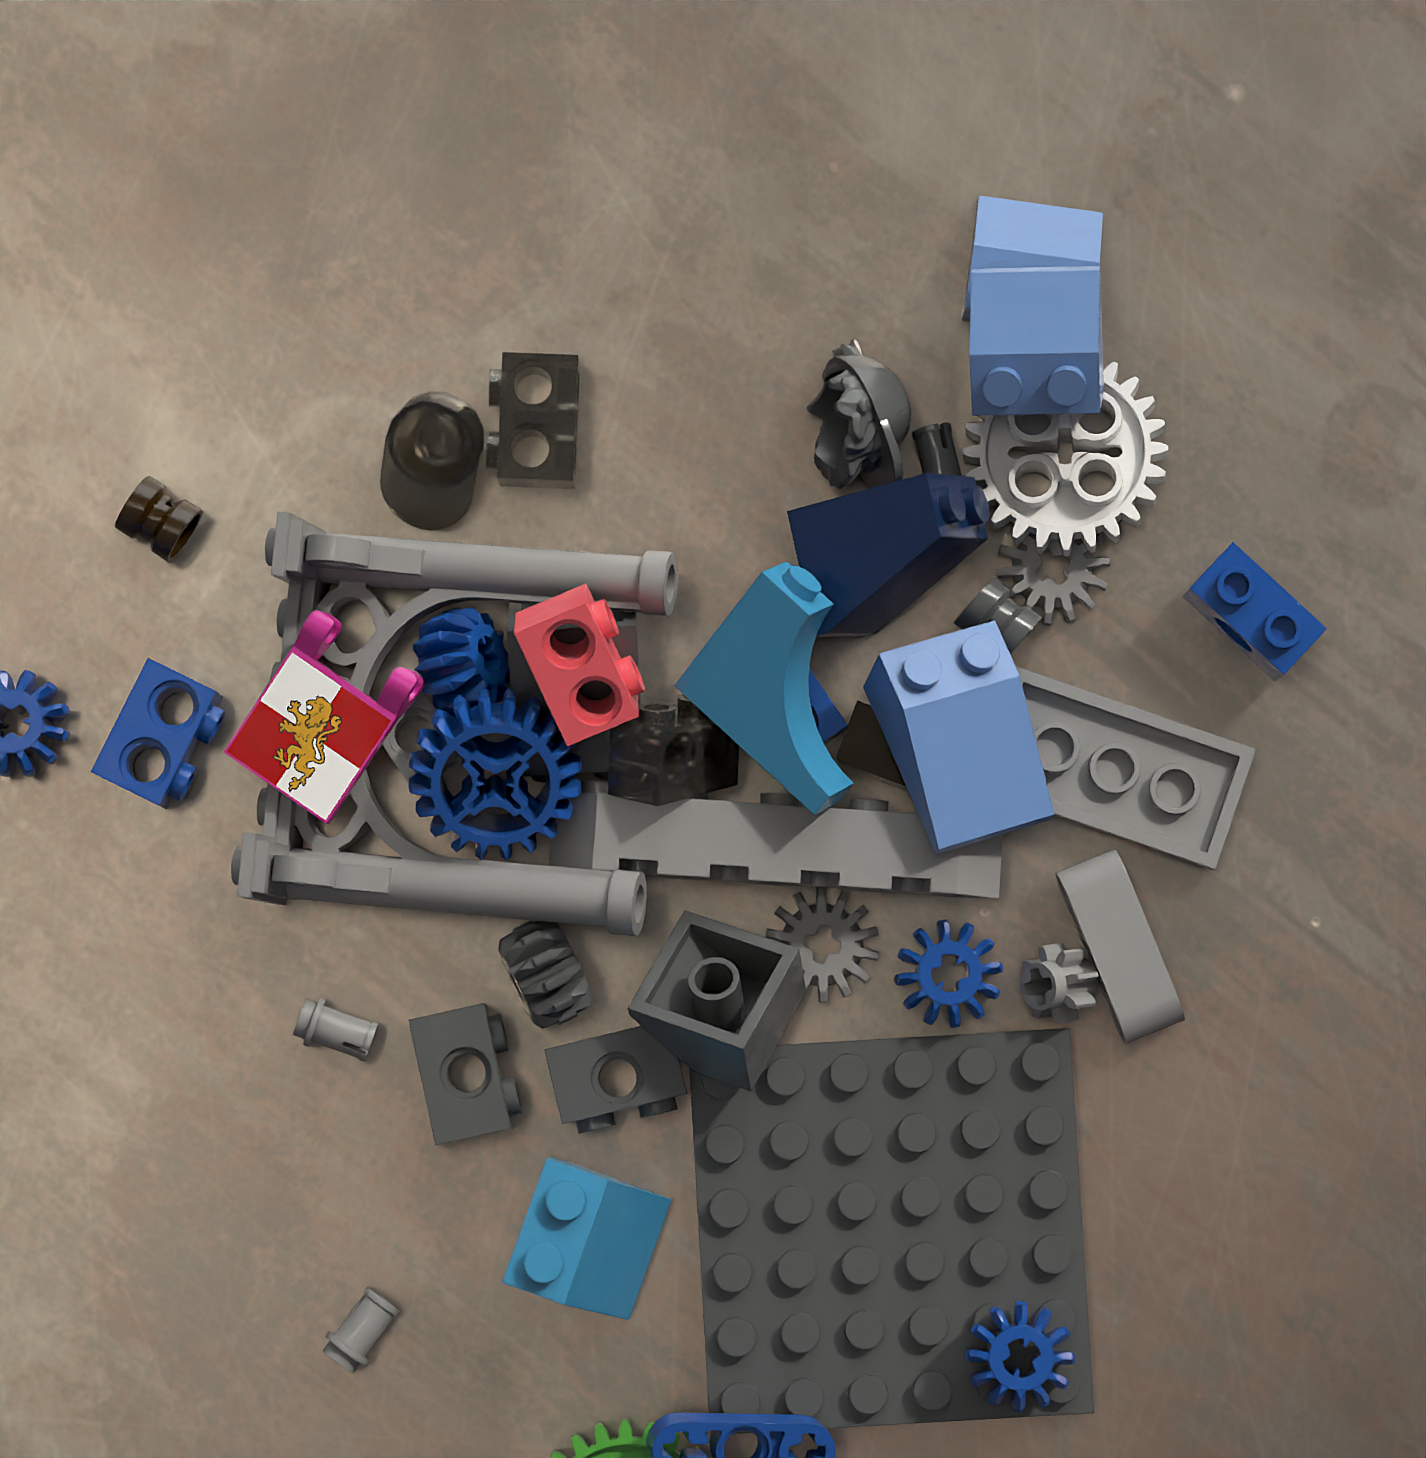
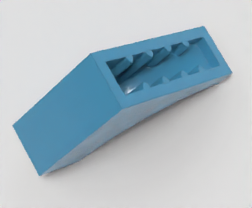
(757, 683)

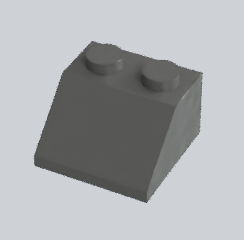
(720, 998)

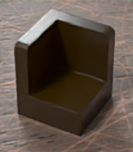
(867, 749)

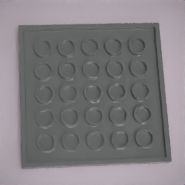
(879, 1214)

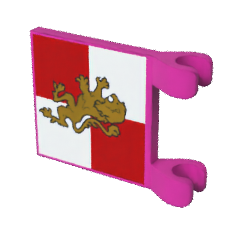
(315, 729)

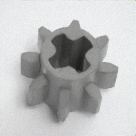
(1059, 983)

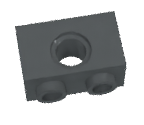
(437, 1044)
(577, 1070)

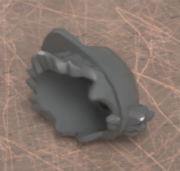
(862, 418)

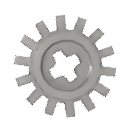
(1047, 592)
(844, 930)

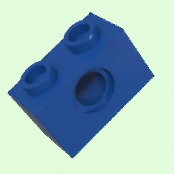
(1254, 612)

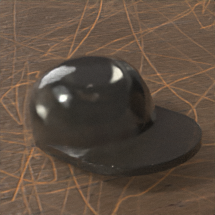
(432, 460)

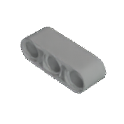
(1120, 946)

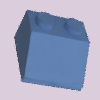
(1031, 236)
(1036, 341)

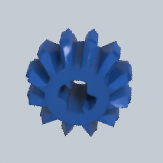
(460, 657)
(40, 723)
(964, 988)
(1040, 1361)

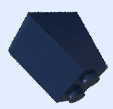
(887, 546)

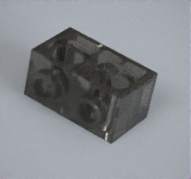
(551, 420)
(670, 755)

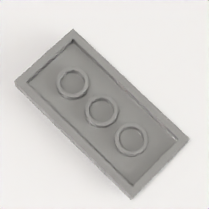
(1135, 771)

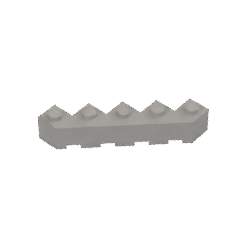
(771, 845)

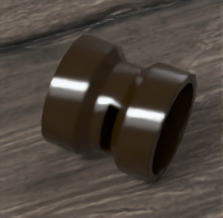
(158, 520)

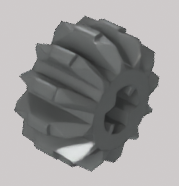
(545, 973)

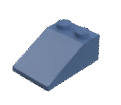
(961, 735)

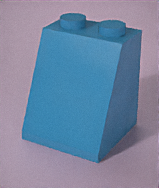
(586, 1239)

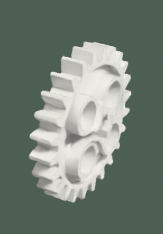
(1065, 508)

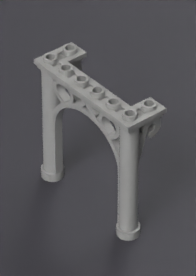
(309, 560)

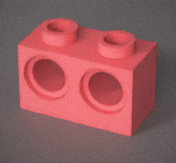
(566, 667)

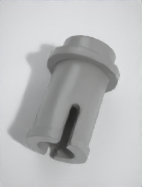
(334, 1029)
(360, 1331)

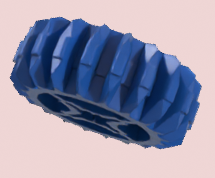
(462, 811)

